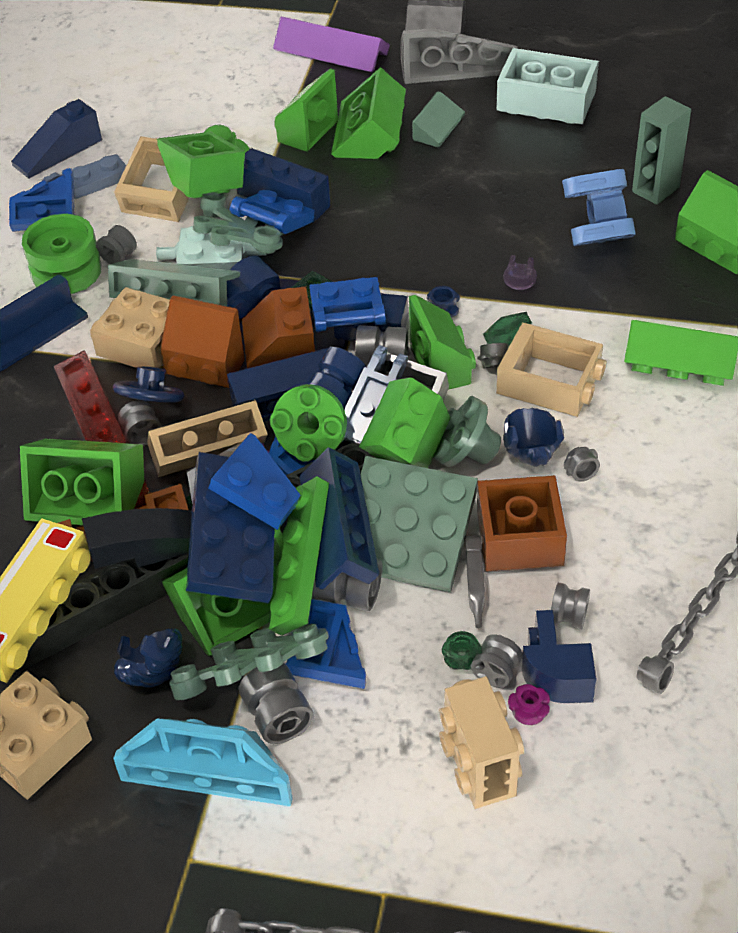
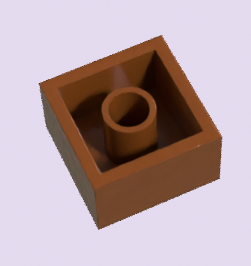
(521, 523)

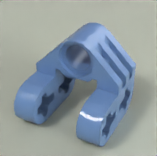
(604, 207)

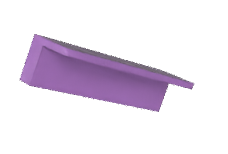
(329, 44)

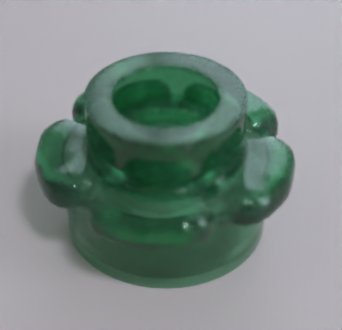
(461, 642)

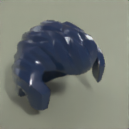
(532, 435)
(151, 661)

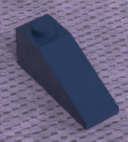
(60, 137)

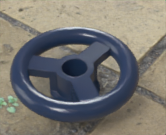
(149, 386)

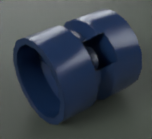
(338, 373)

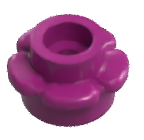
(529, 713)

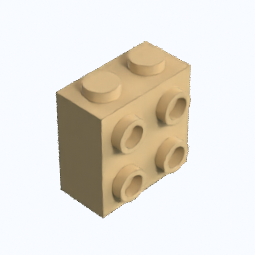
(132, 329)
(37, 733)
(480, 742)

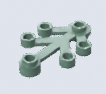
(264, 238)
(232, 664)

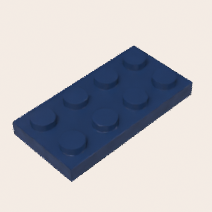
(228, 546)

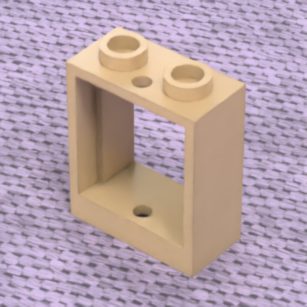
(142, 200)
(557, 349)

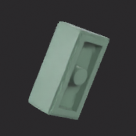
(436, 120)

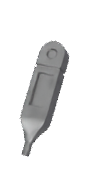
(475, 577)

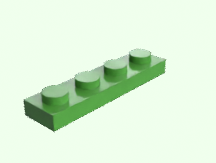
(299, 558)

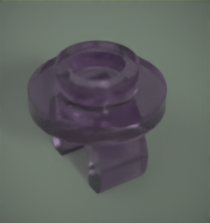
(520, 275)

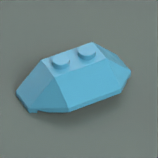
(205, 761)

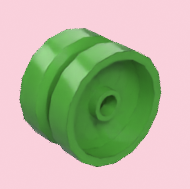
(64, 247)

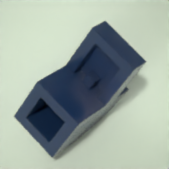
(559, 669)

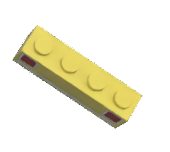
(35, 586)

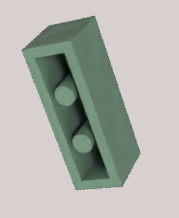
(661, 149)

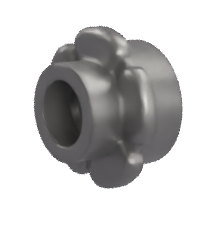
(492, 354)
(582, 463)

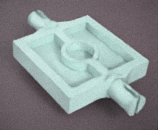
(197, 250)

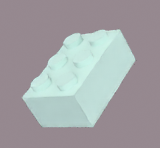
(547, 86)

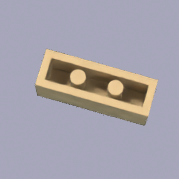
(178, 444)

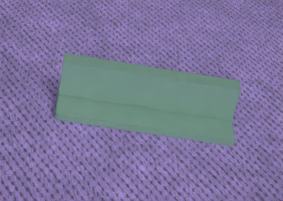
(170, 279)

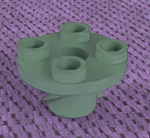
(468, 435)

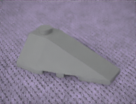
(445, 55)

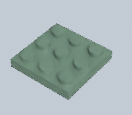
(417, 520)

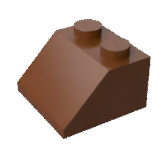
(278, 327)
(201, 341)

